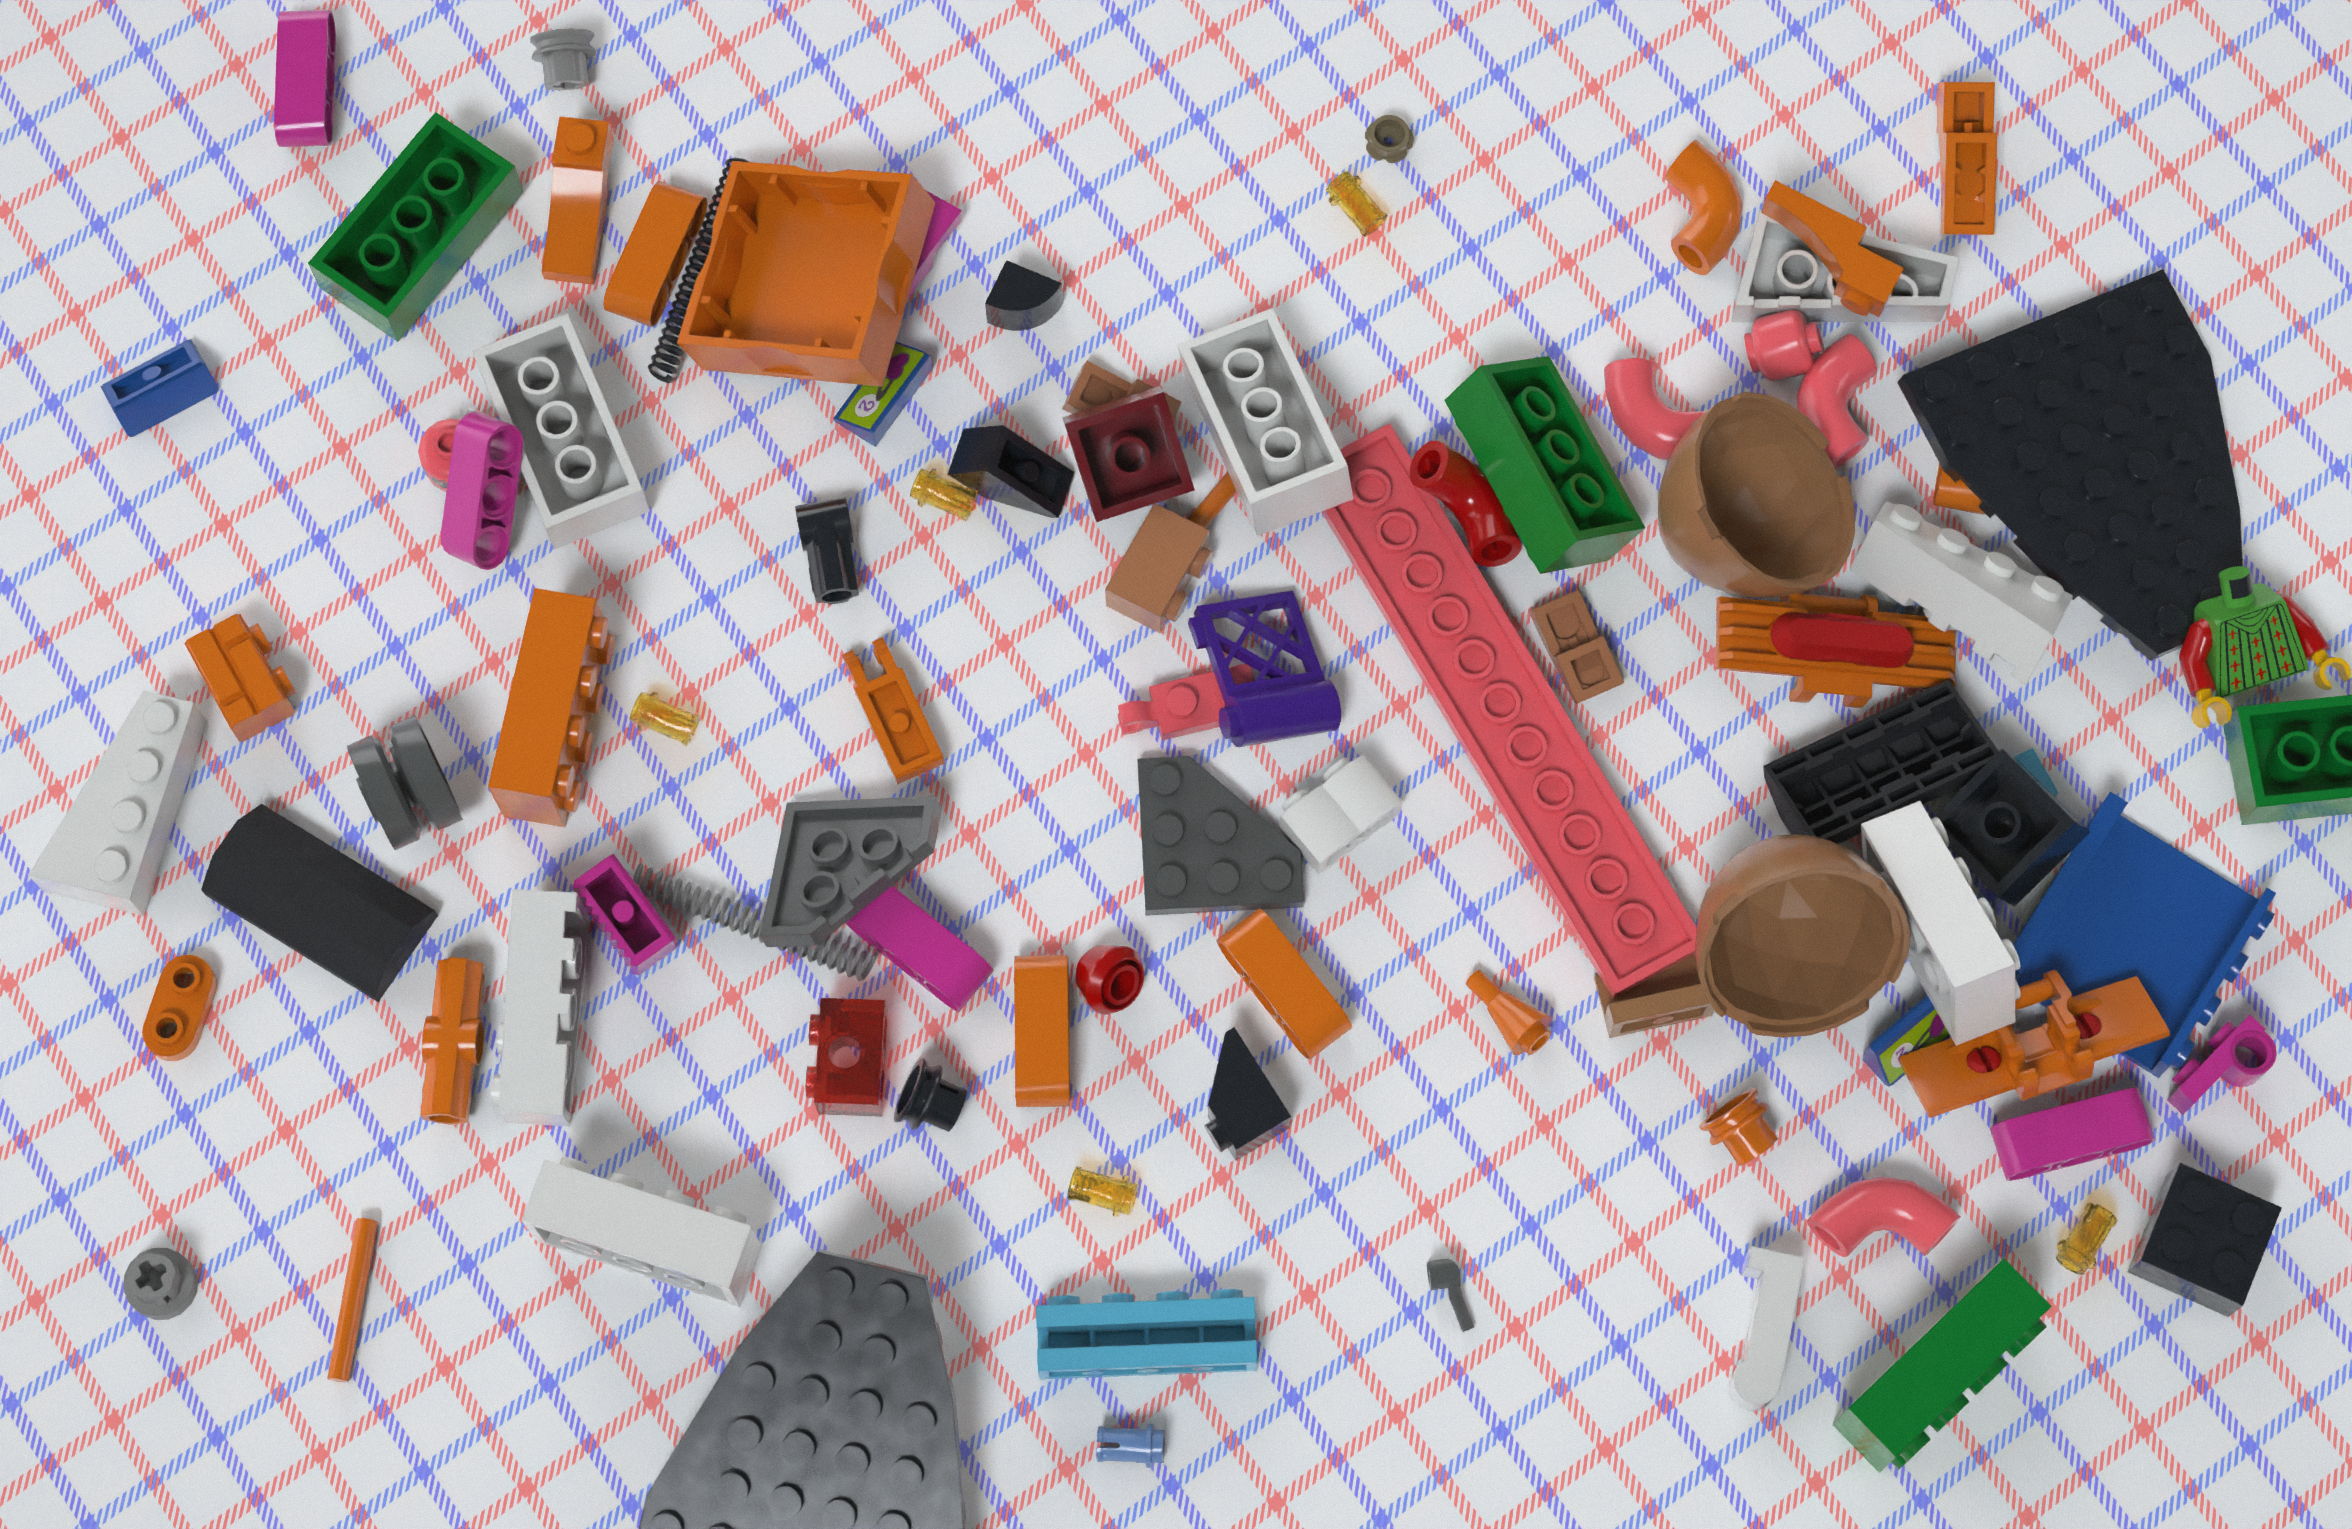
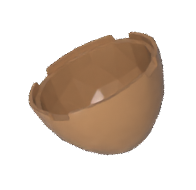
(1755, 501)
(1798, 936)

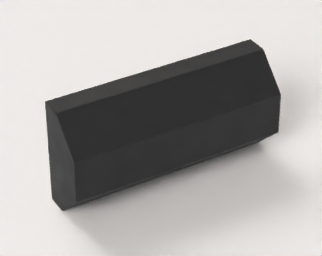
(1879, 765)
(316, 900)

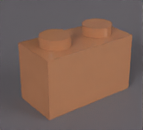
(1159, 568)

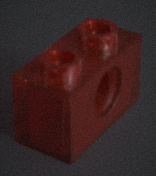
(859, 1087)

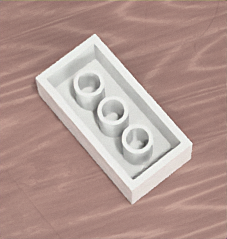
(1265, 422)
(569, 437)
(1952, 932)
(642, 1231)

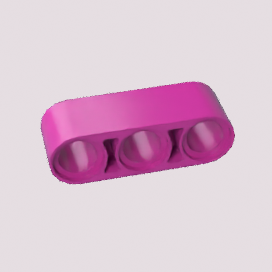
(304, 78)
(481, 490)
(922, 948)
(2072, 1134)

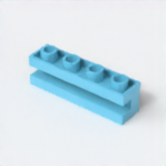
(1146, 1336)

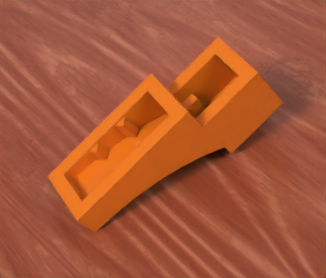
(1967, 157)
(577, 199)
(1861, 276)

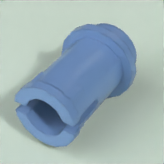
(1135, 1445)

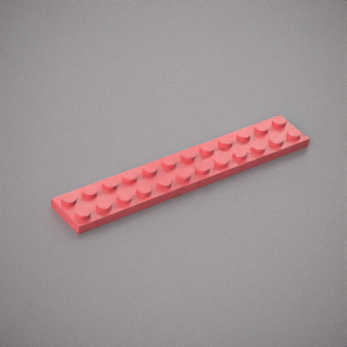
(1508, 720)

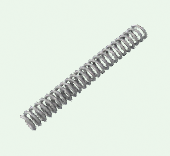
(740, 924)

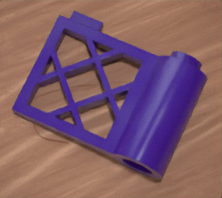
(1272, 707)

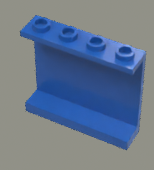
(2146, 912)

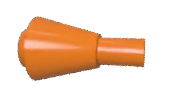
(1518, 1022)

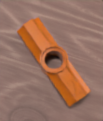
(452, 1041)

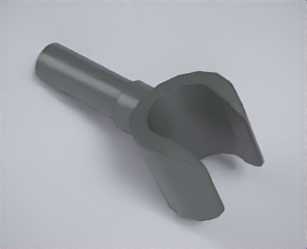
(1446, 1274)

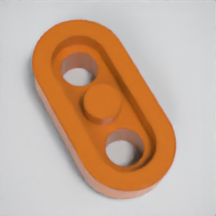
(178, 1005)

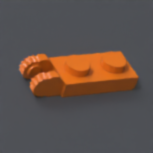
(894, 716)

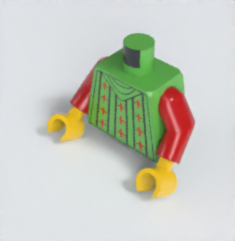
(2247, 642)

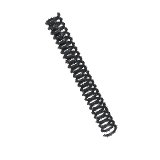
(698, 267)

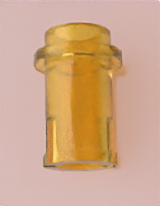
(1355, 203)
(943, 494)
(664, 718)
(1103, 1191)
(2086, 1238)

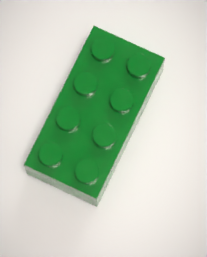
(416, 226)
(1544, 464)
(2291, 759)
(1933, 1374)

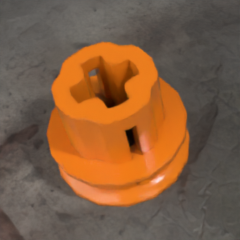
(1741, 1127)

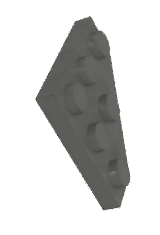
(1208, 846)
(840, 859)

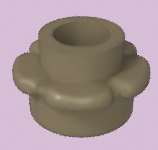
(1392, 127)

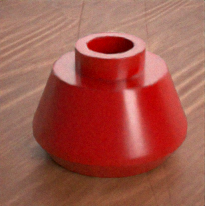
(1110, 977)

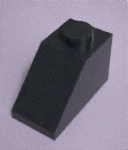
(1010, 470)
(1242, 1102)

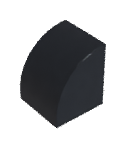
(1022, 299)

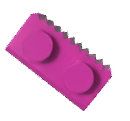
(624, 915)

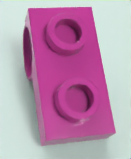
(2197, 1078)

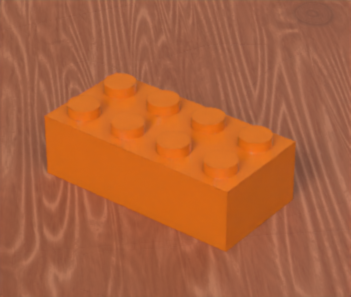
(551, 708)

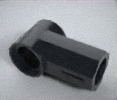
(827, 537)

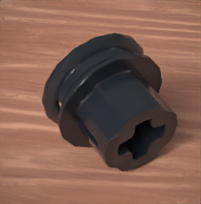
(929, 1098)

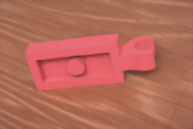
(1180, 705)

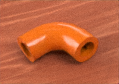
(1714, 206)

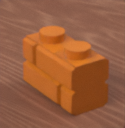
(241, 677)

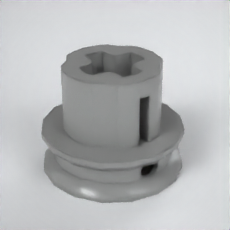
(564, 57)
(178, 1284)

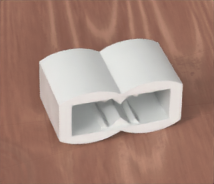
(1339, 812)

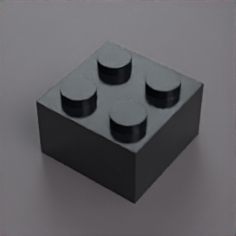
(2009, 828)
(2204, 1240)

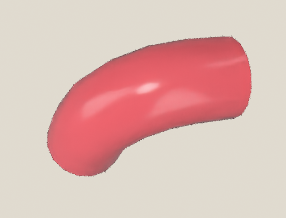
(1827, 391)
(1640, 411)
(1882, 1205)

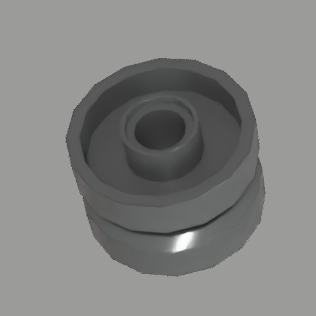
(406, 782)

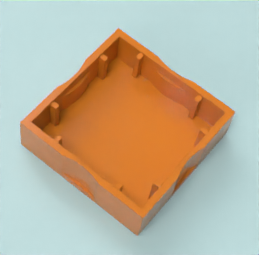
(807, 273)

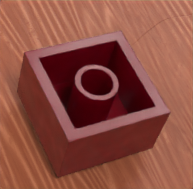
(1128, 453)

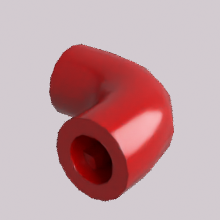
(1470, 498)

